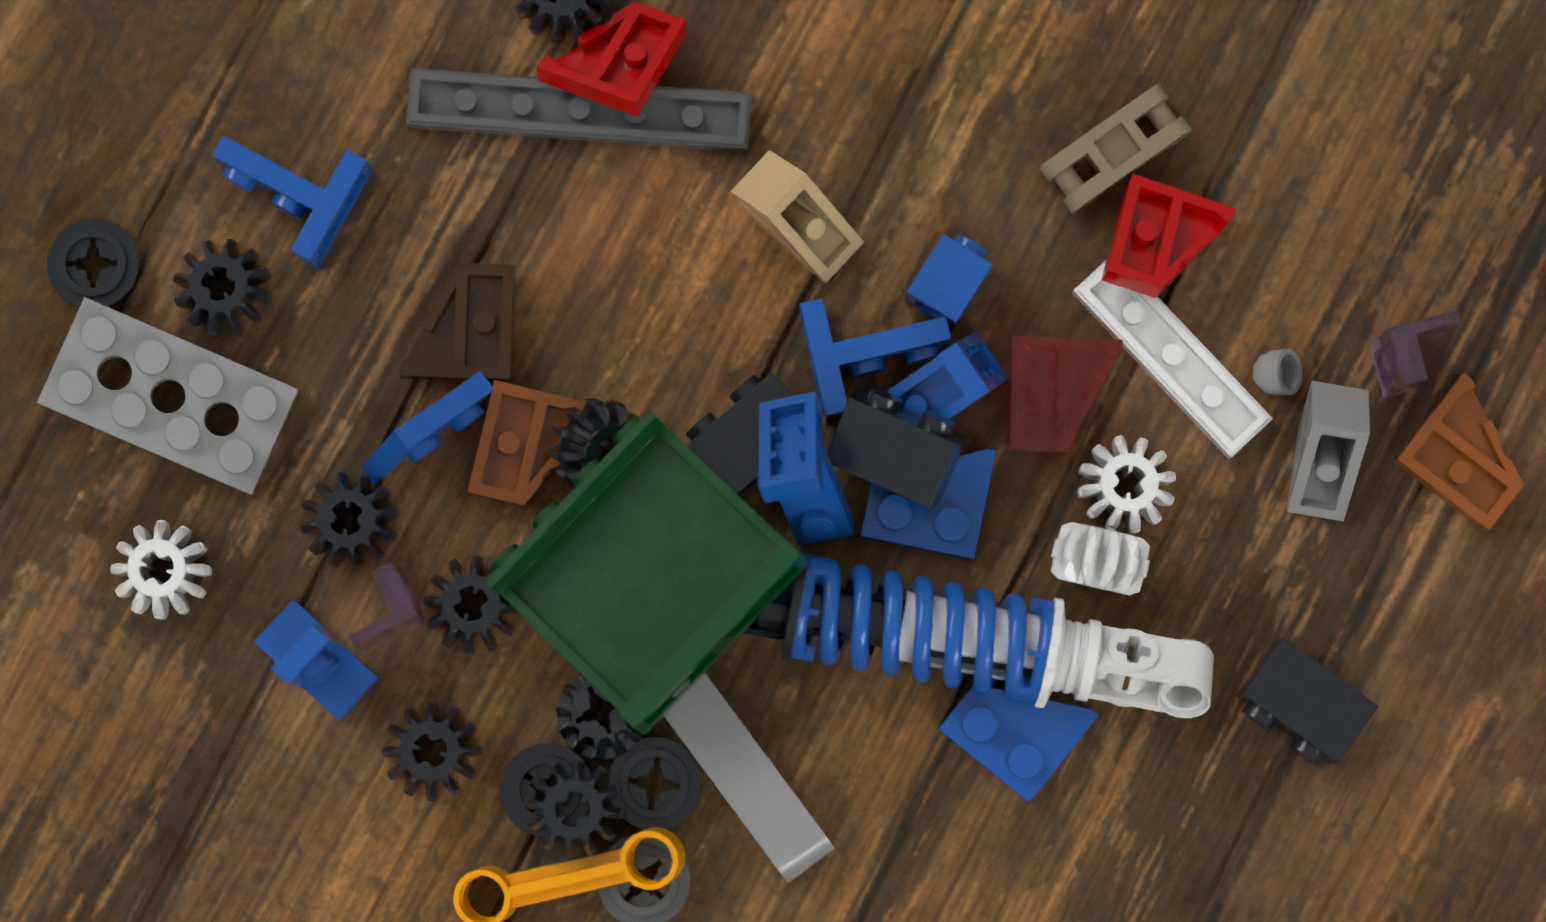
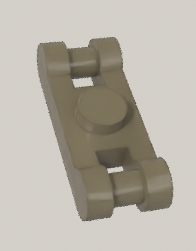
(1115, 148)

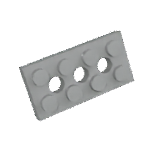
(158, 357)

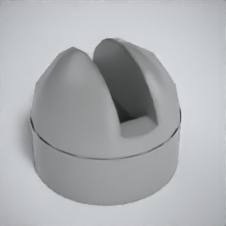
(1278, 372)

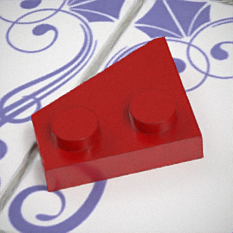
(618, 60)
(1160, 234)

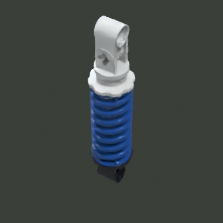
(975, 637)

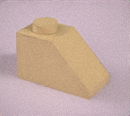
(797, 215)

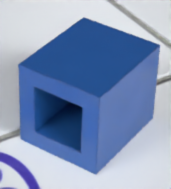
(949, 279)

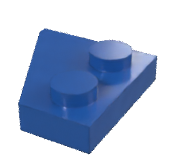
(422, 432)
(945, 528)
(1015, 738)

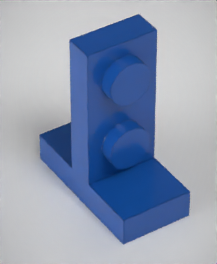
(296, 195)
(863, 354)
(952, 379)
(799, 471)
(315, 660)

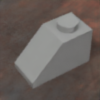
(1329, 450)

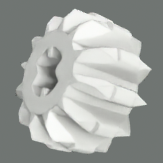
(1146, 488)
(1100, 558)
(152, 590)

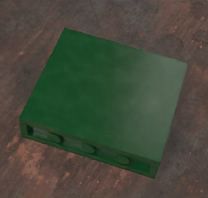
(646, 571)

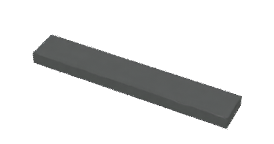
(536, 109)

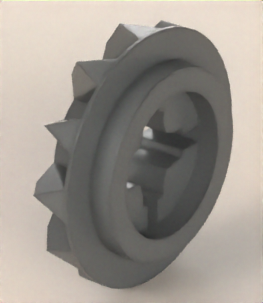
(647, 906)

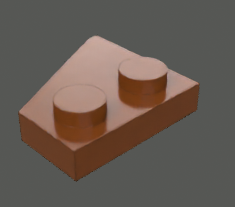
(514, 442)
(1462, 457)

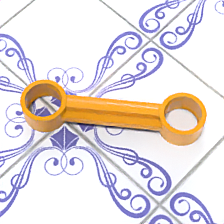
(570, 877)

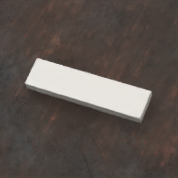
(1176, 362)

